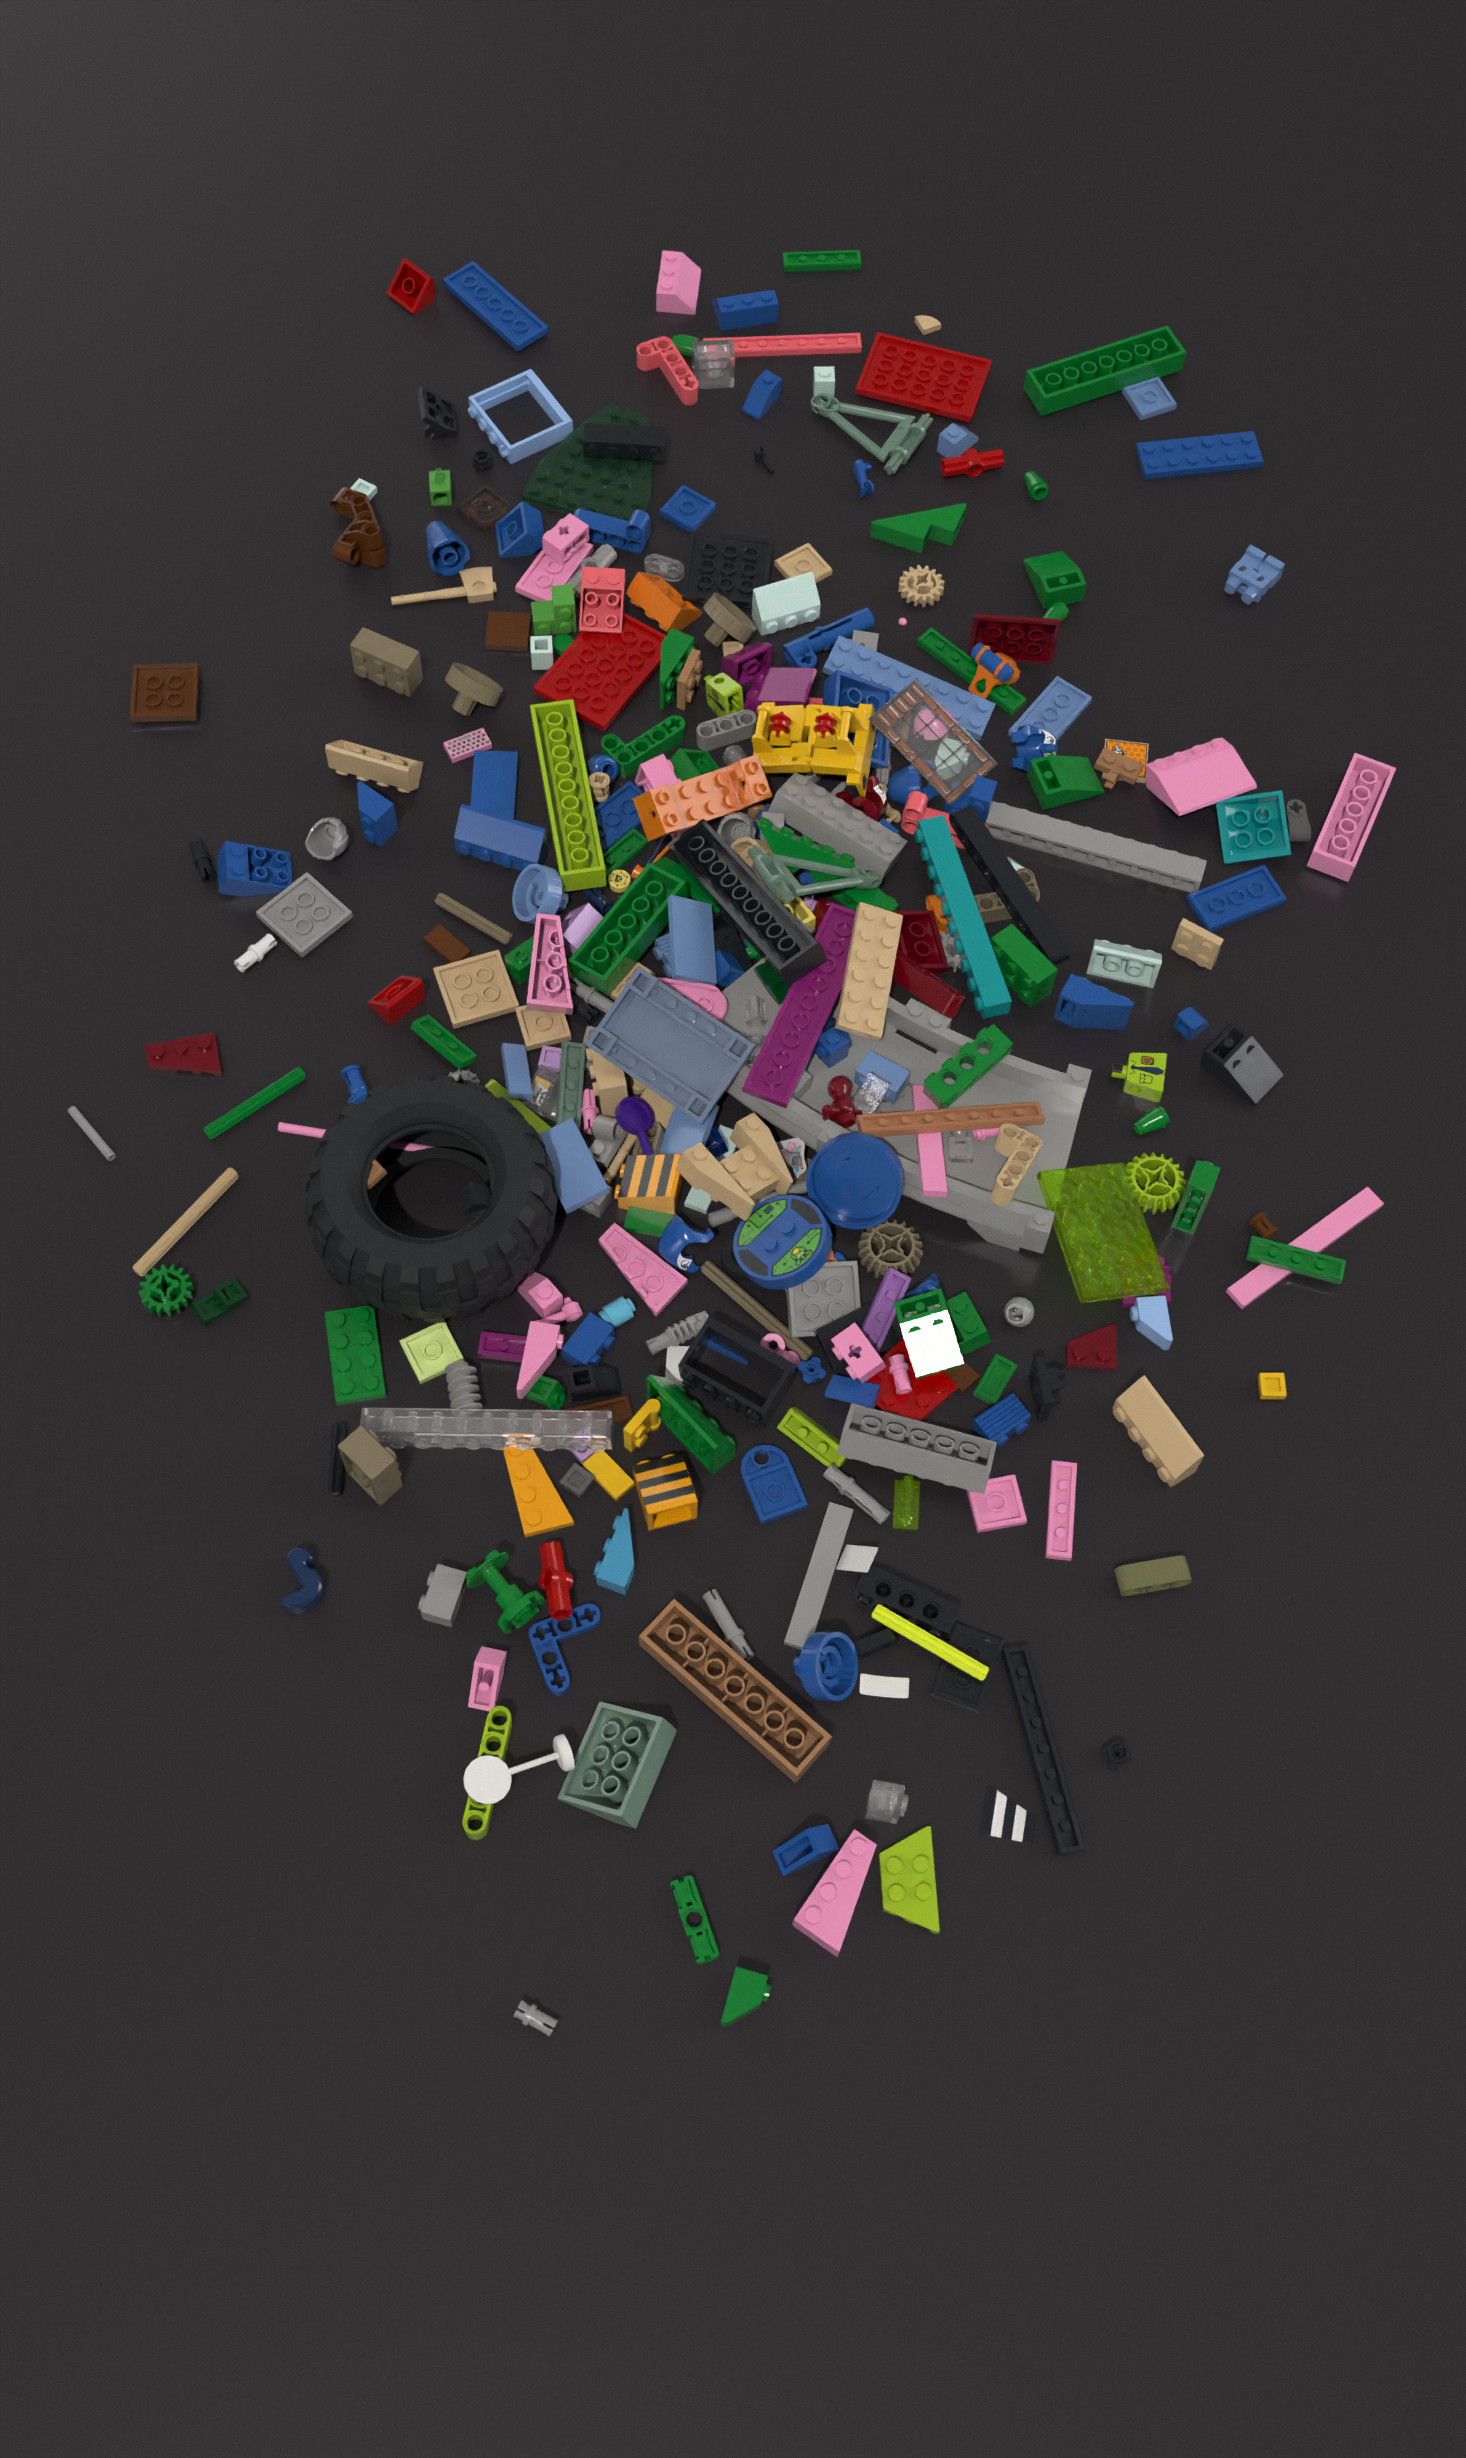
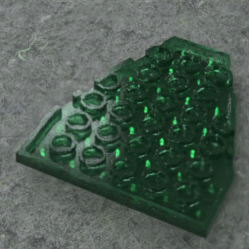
(596, 484)

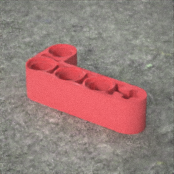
(664, 354)
(917, 809)

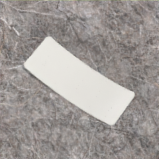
(884, 1686)

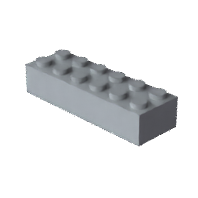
(837, 824)
(917, 1448)

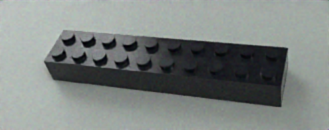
(747, 903)

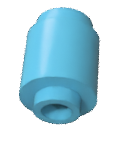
(617, 1312)

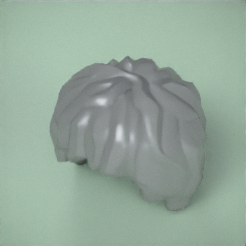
(736, 826)
(327, 838)

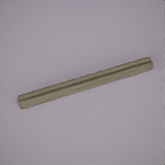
(755, 1309)

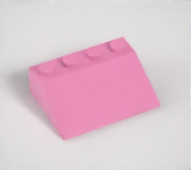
(1199, 776)

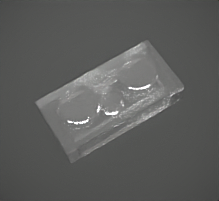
(871, 1093)

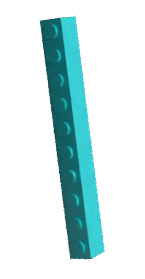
(963, 917)

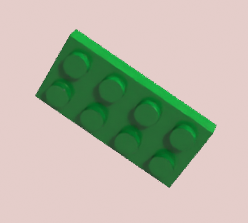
(355, 1355)

